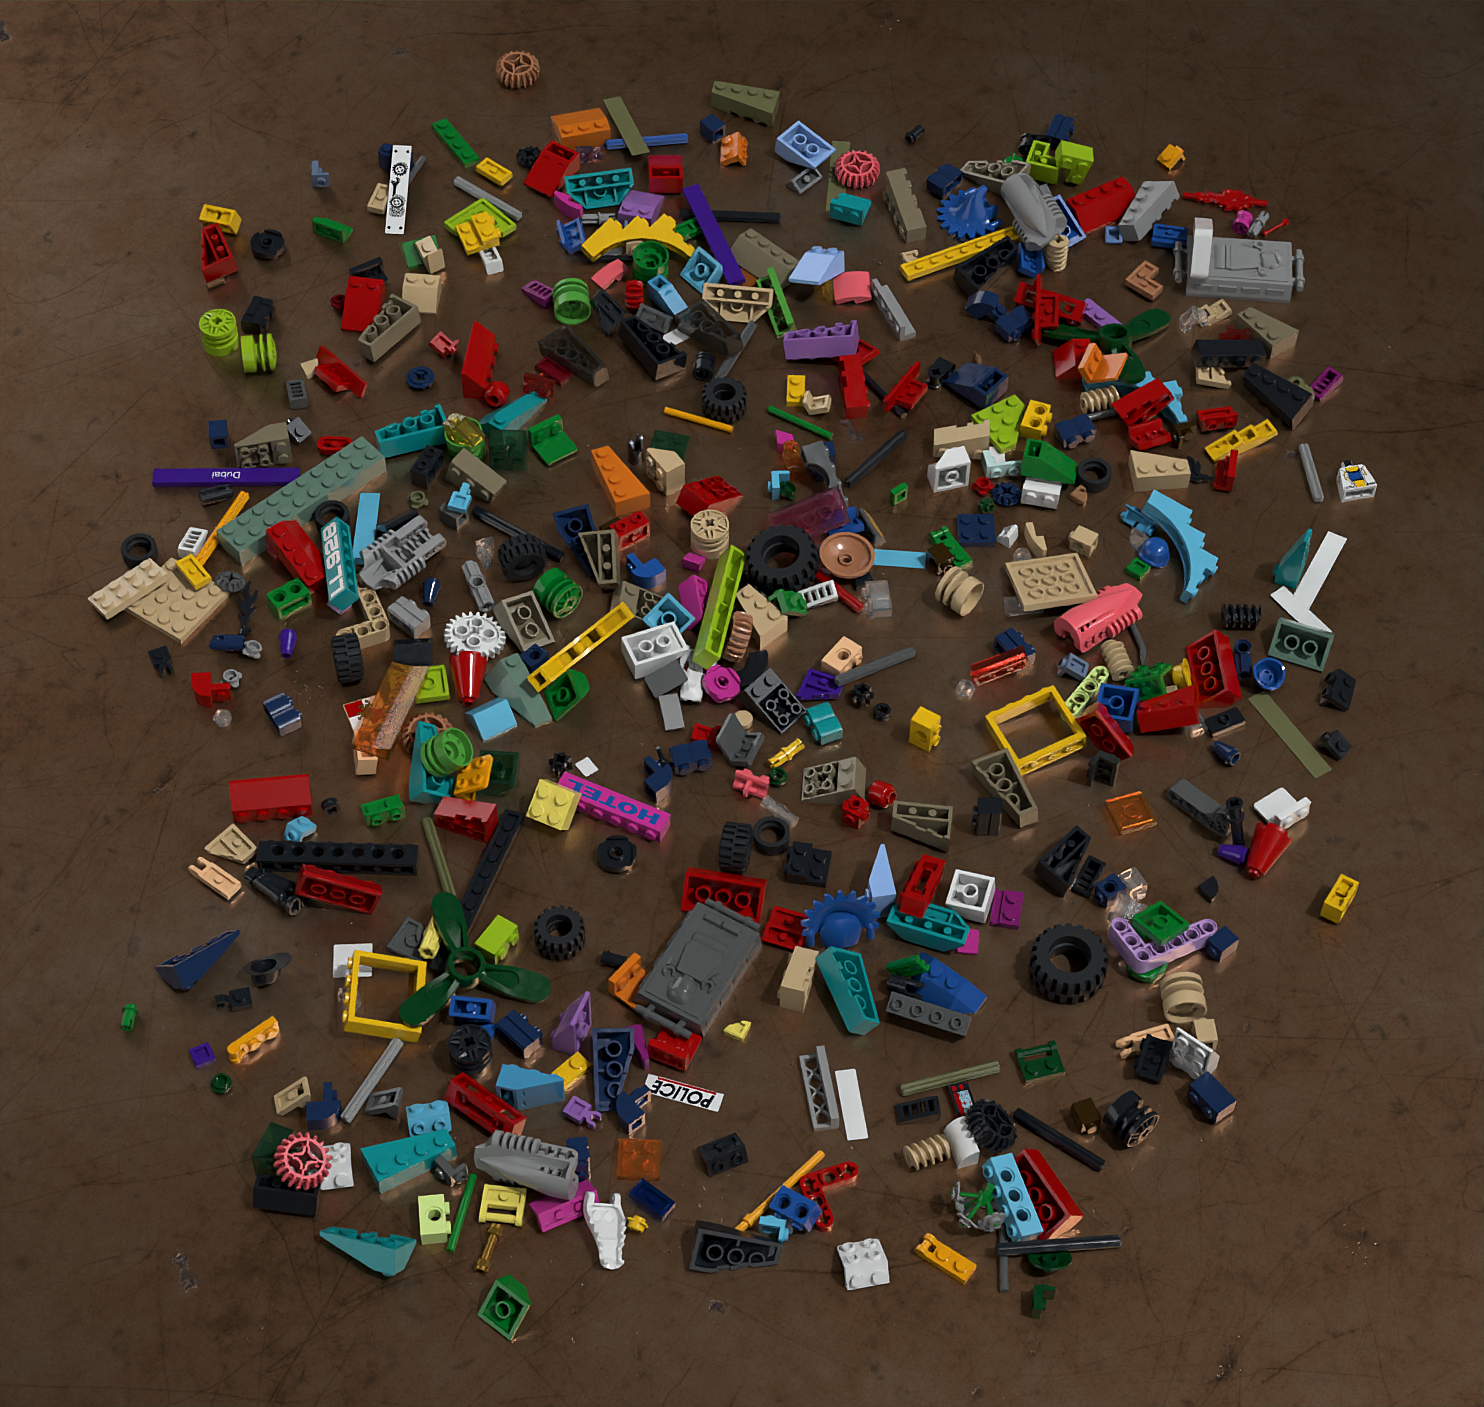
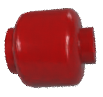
(497, 393)
(881, 794)

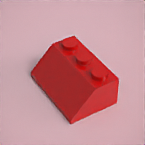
(1105, 731)

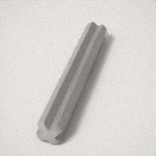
(1311, 473)

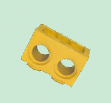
(226, 218)
(1035, 420)
(1339, 898)

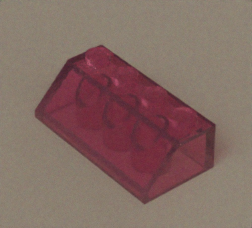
(815, 513)

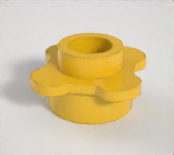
(637, 1223)

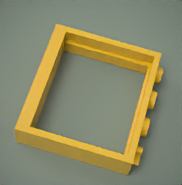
(1048, 754)
(377, 1027)

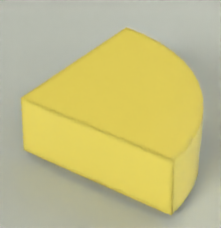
(738, 1030)

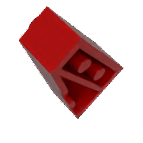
(216, 254)
(852, 387)
(1143, 403)
(1169, 710)

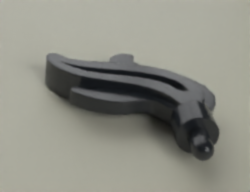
(1195, 468)

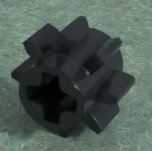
(862, 694)
(560, 764)

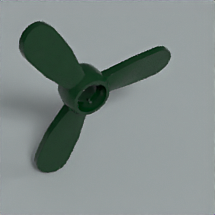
(1118, 339)
(507, 980)

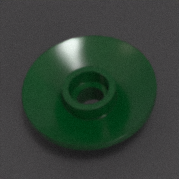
(1051, 1261)

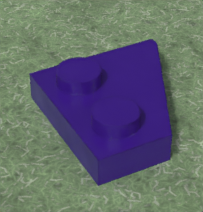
(818, 686)

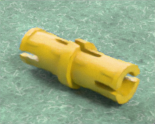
(785, 753)

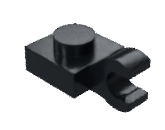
(238, 999)

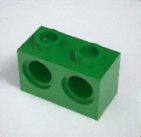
(288, 598)

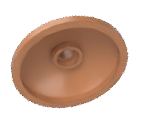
(846, 548)

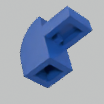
(645, 575)

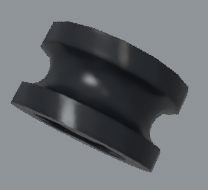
(879, 716)
(330, 806)

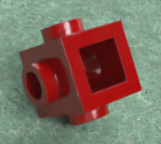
(855, 811)

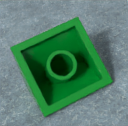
(410, 253)

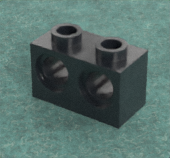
(427, 467)

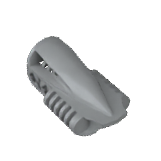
(1036, 215)
(393, 561)
(529, 1164)

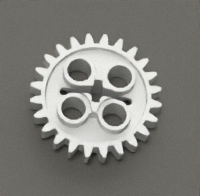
(474, 634)

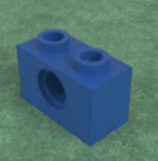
(472, 1009)

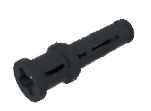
(1235, 817)

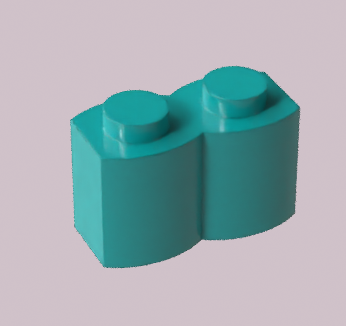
(823, 723)

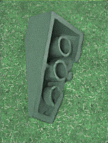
(510, 682)

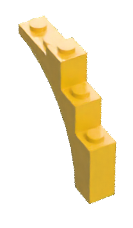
(612, 236)
(580, 646)

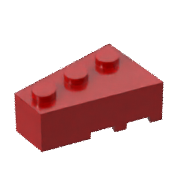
(467, 818)

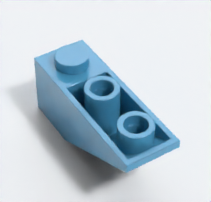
(665, 295)

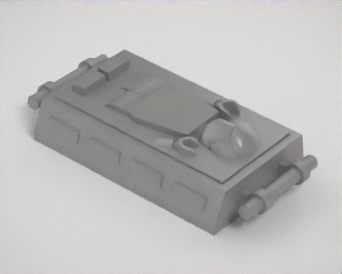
(1243, 270)

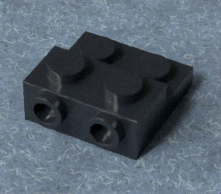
(807, 865)

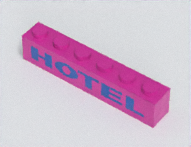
(618, 809)

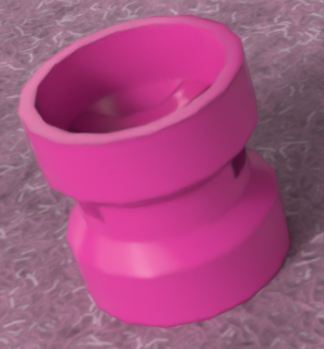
(1242, 222)

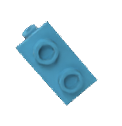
(1135, 515)

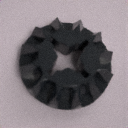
(525, 160)

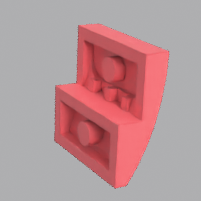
(852, 286)

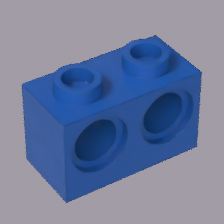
(797, 1206)

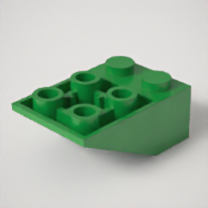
(1047, 463)

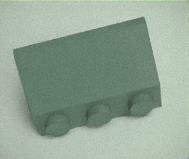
(1301, 644)

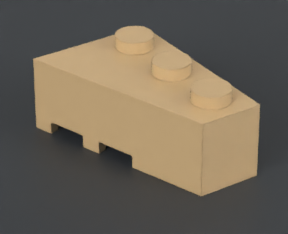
(973, 437)
(798, 979)

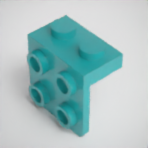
(849, 208)

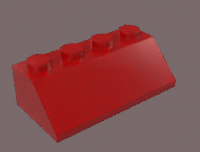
(1101, 204)
(478, 362)
(298, 553)
(1213, 671)
(271, 798)
(338, 889)
(735, 891)
(1049, 1197)

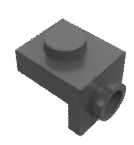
(447, 1172)

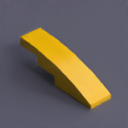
(1242, 440)

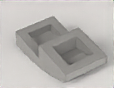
(671, 712)

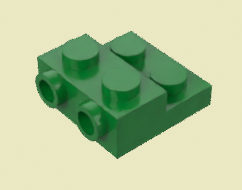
(1159, 923)

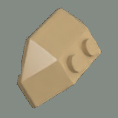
(738, 302)

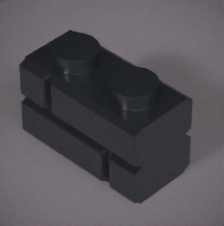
(258, 315)
(987, 816)

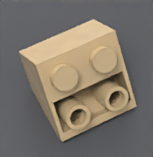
(665, 470)

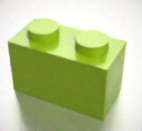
(497, 939)

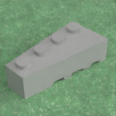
(1147, 208)

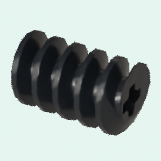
(1241, 615)

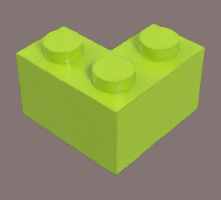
(1075, 159)
(1042, 165)

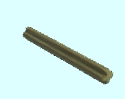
(438, 855)
(950, 1078)

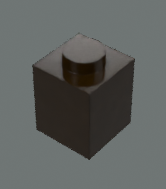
(1085, 1116)

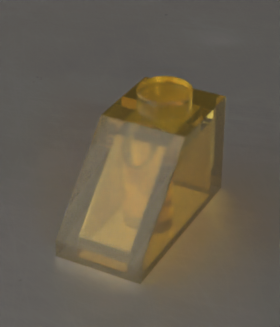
(462, 430)

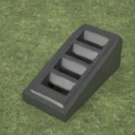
(295, 400)

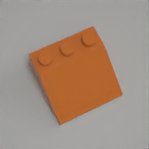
(582, 128)

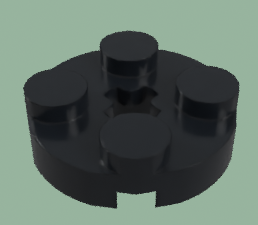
(262, 250)
(617, 863)

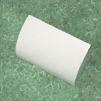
(961, 1143)

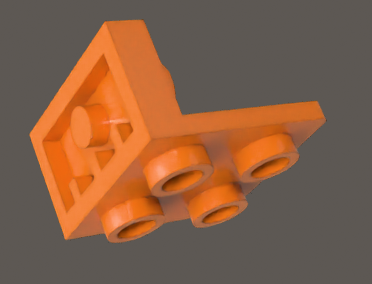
(1101, 368)
(626, 980)

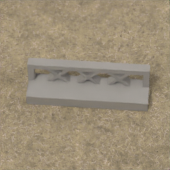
(892, 311)
(826, 1086)

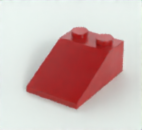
(362, 303)

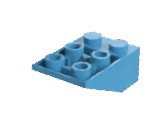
(528, 1088)

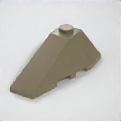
(993, 174)

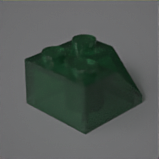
(508, 450)
(503, 772)
(263, 1156)

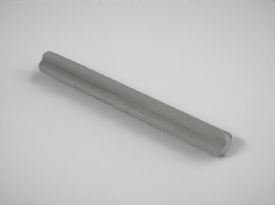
(479, 193)
(371, 1080)

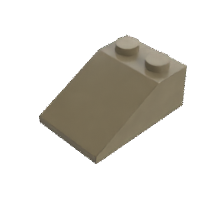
(523, 621)

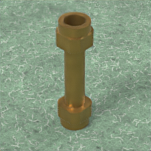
(483, 1264)

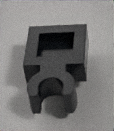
(161, 660)

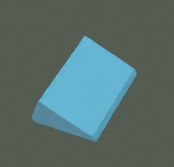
(702, 269)
(667, 611)
(492, 718)

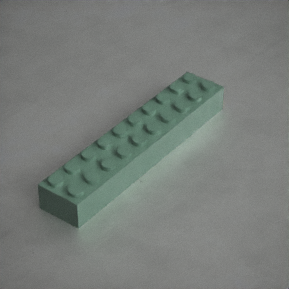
(298, 500)

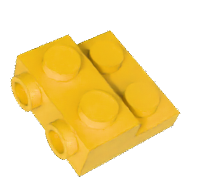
(478, 233)

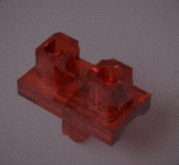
(1231, 334)
(539, 384)

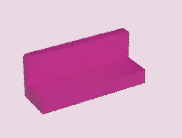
(694, 598)
(557, 1211)

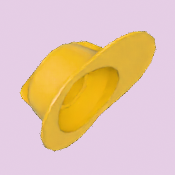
(1180, 675)

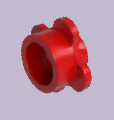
(982, 485)

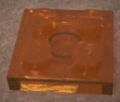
(1130, 813)
(639, 1159)

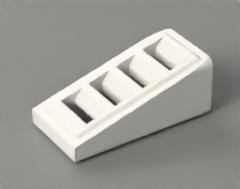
(491, 260)
(183, 549)
(820, 601)

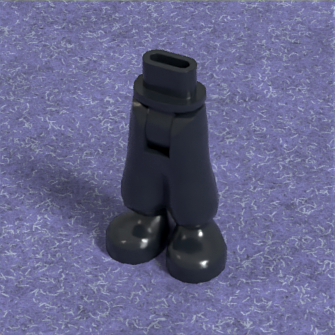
(277, 889)

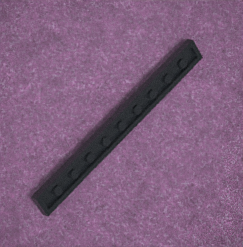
(483, 877)

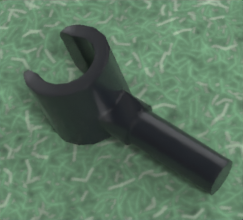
(663, 761)

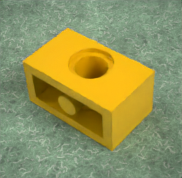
(925, 729)

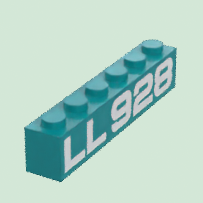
(339, 564)

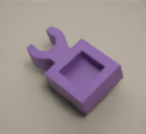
(579, 1110)

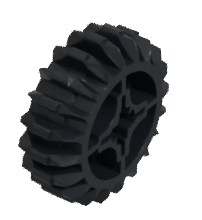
(991, 1126)

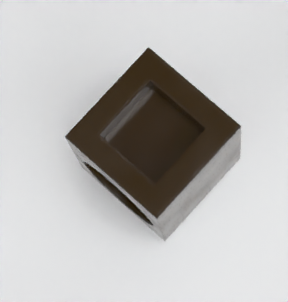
(939, 559)

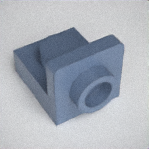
(319, 178)
(1073, 666)

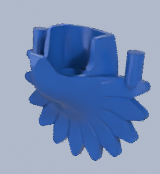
(968, 213)
(840, 920)

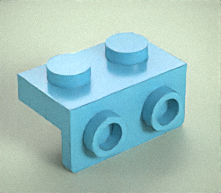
(428, 1117)

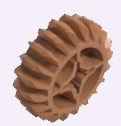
(517, 69)
(737, 636)
(409, 731)

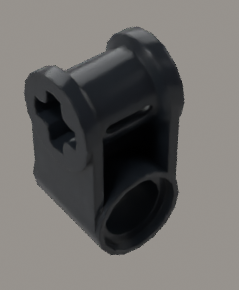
(1031, 137)
(939, 373)

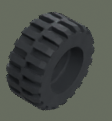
(776, 541)
(1072, 941)

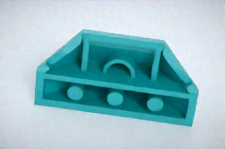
(600, 188)
(938, 929)

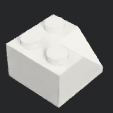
(950, 471)
(971, 895)

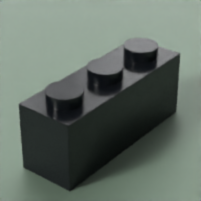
(276, 1195)

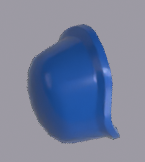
(1155, 552)
(1269, 674)

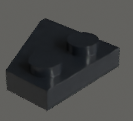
(606, 310)

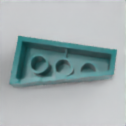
(412, 433)
(850, 988)
(406, 1158)

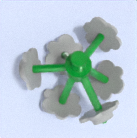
(984, 1199)

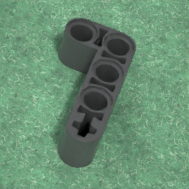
(1200, 806)

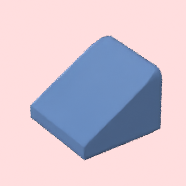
(1112, 235)

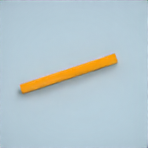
(697, 419)

